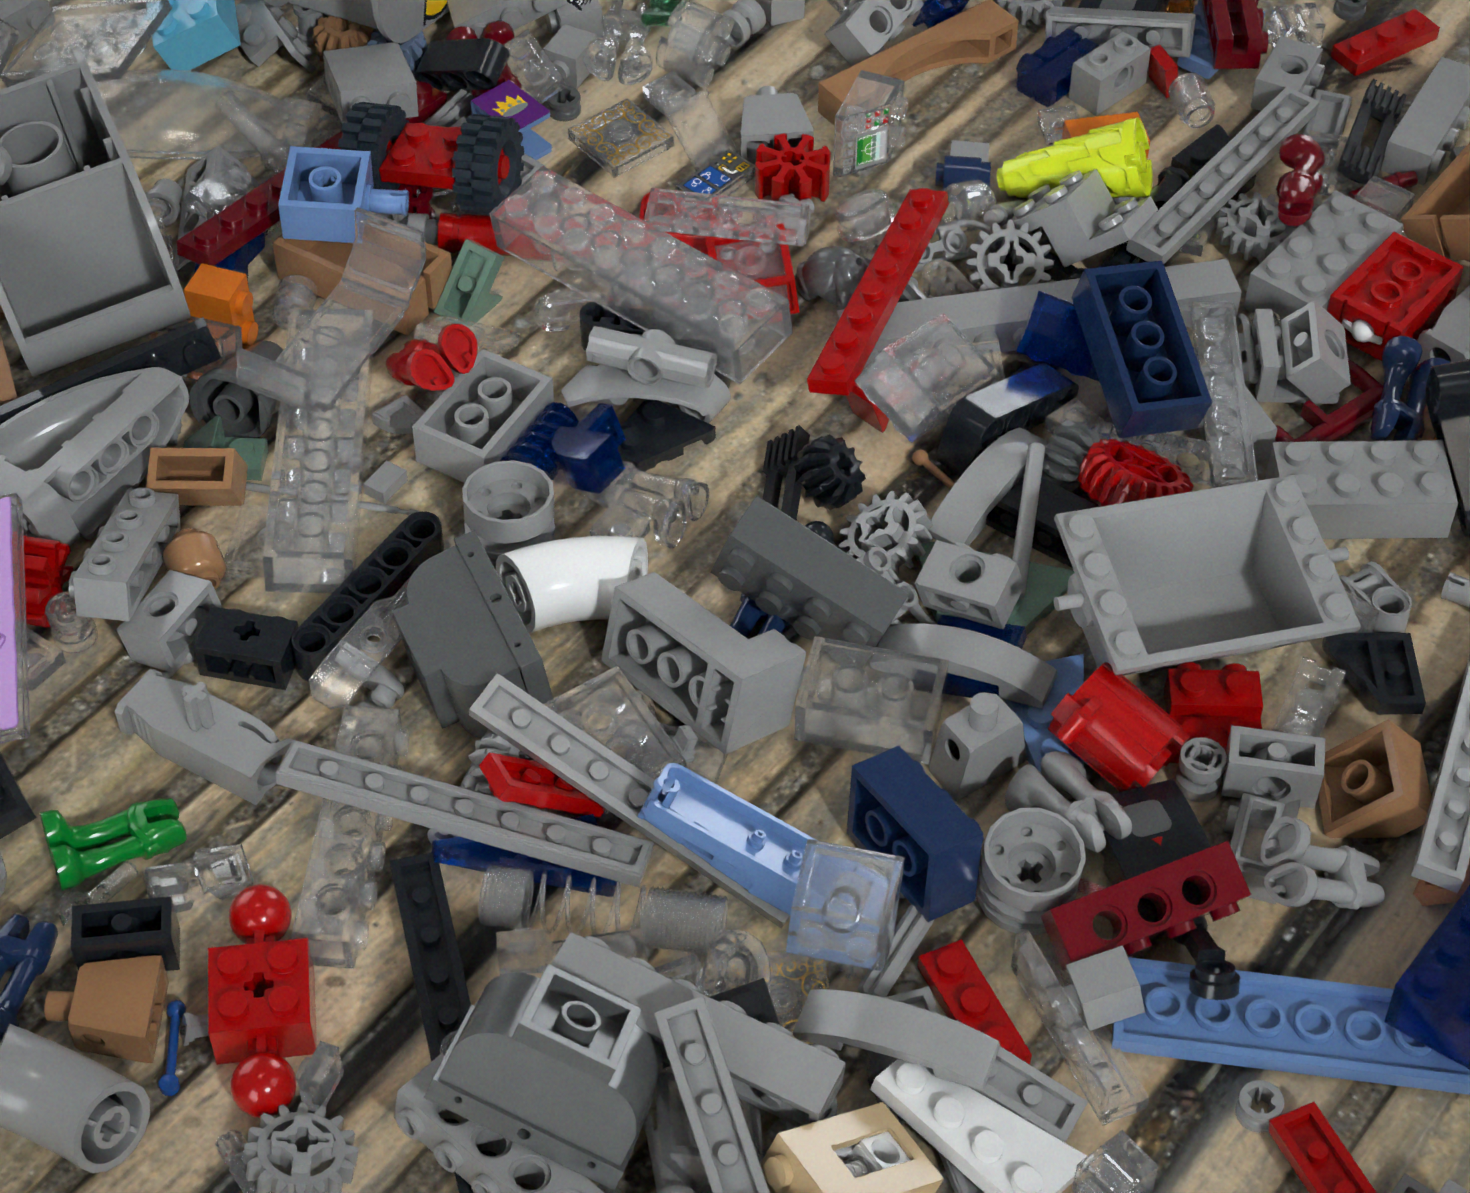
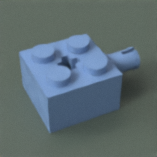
(325, 189)

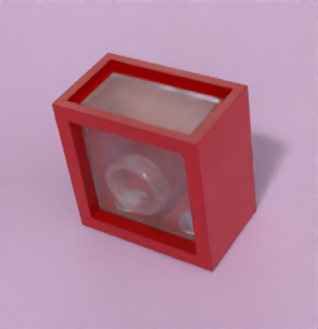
(760, 261)

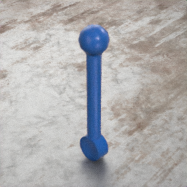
(169, 1083)

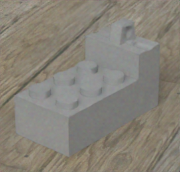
(701, 666)

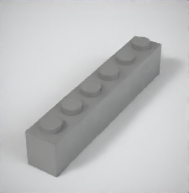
(763, 1059)

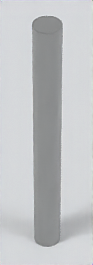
(1028, 510)

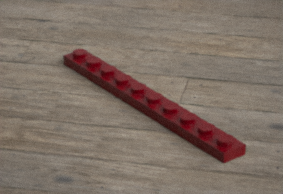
(259, 208)

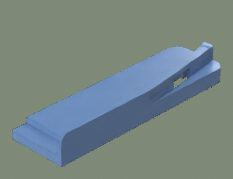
(728, 833)

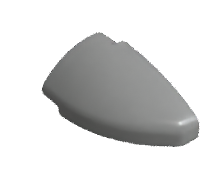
(86, 448)

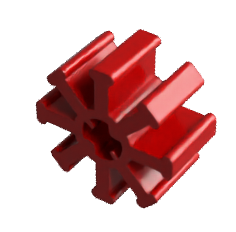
(792, 169)
(43, 575)

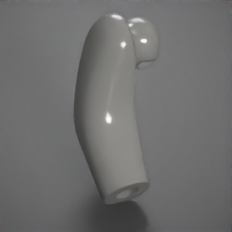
(385, 687)

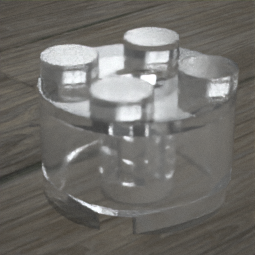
(695, 42)

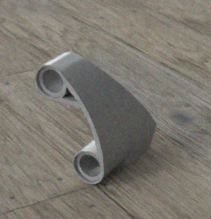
(615, 386)

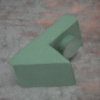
(470, 283)
(252, 450)

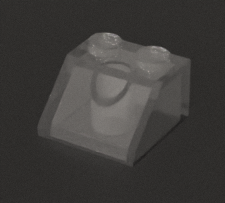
(845, 905)

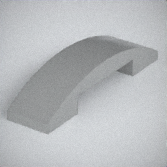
(982, 487)
(978, 657)
(898, 1031)

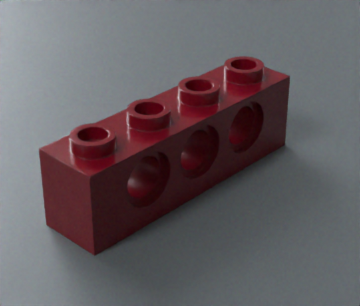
(1211, 870)

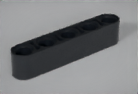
(373, 580)

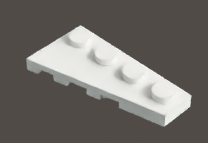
(977, 1134)

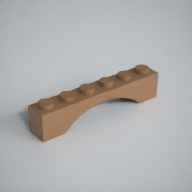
(969, 37)

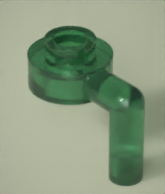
(659, 12)

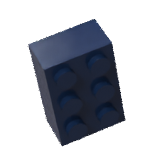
(909, 816)

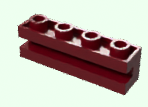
(1235, 33)

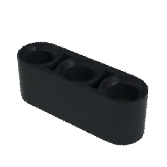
(462, 64)

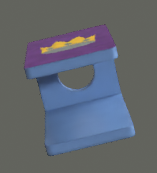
(513, 102)

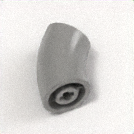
(69, 1102)

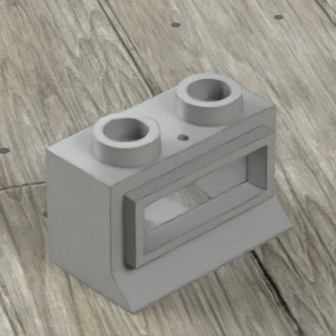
(1248, 828)

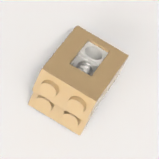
(849, 1154)

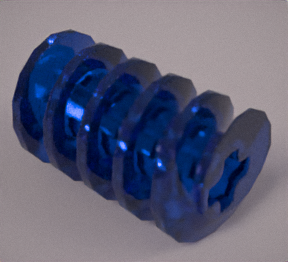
(536, 442)

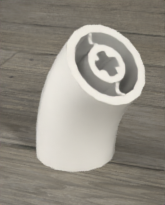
(570, 577)

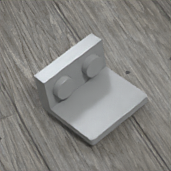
(1270, 363)

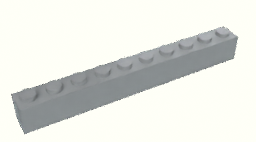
(1004, 311)

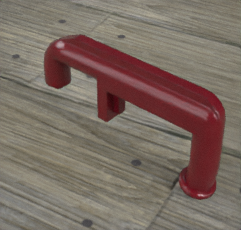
(1344, 419)

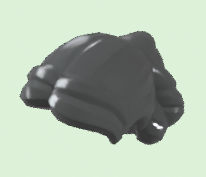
(831, 274)

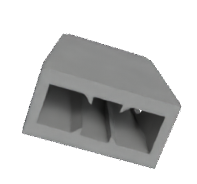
(771, 115)
(977, 745)

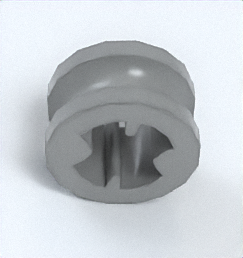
(1258, 1091)

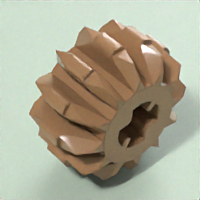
(338, 34)

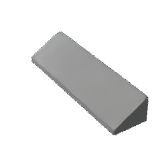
(1165, 29)

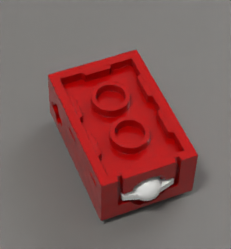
(1394, 294)

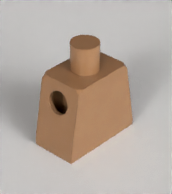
(114, 1007)

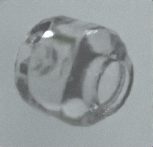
(968, 201)

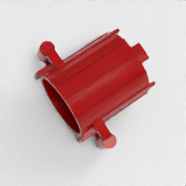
(1117, 729)

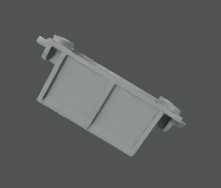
(1202, 576)

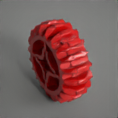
(1127, 473)

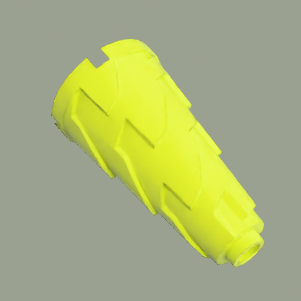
(1112, 149)

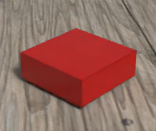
(1162, 69)

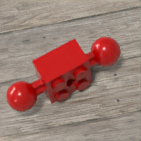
(261, 1001)

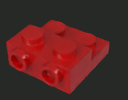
(1213, 700)

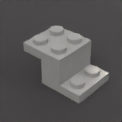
(1082, 216)

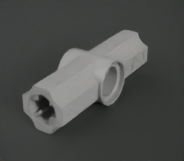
(651, 357)

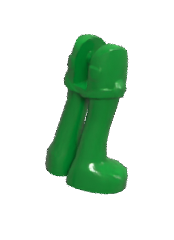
(151, 829)

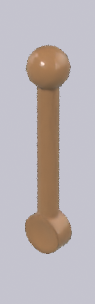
(921, 458)

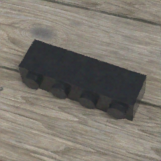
(1051, 501)

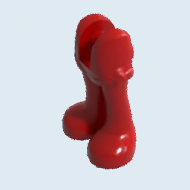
(430, 364)

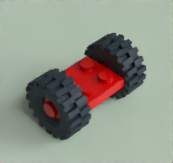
(474, 160)

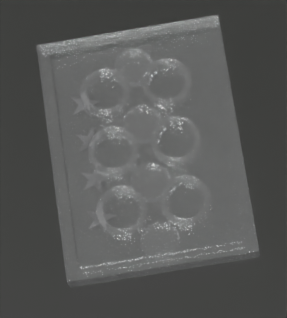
(106, 32)

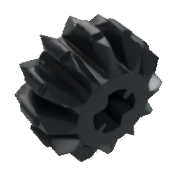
(829, 472)

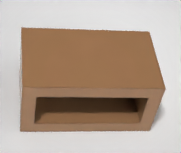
(199, 475)

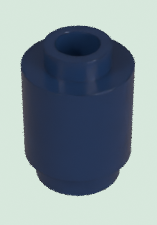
(961, 169)

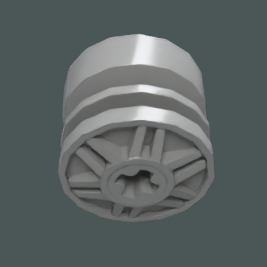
(509, 506)
(1029, 867)

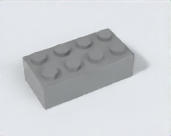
(1318, 256)
(1371, 486)

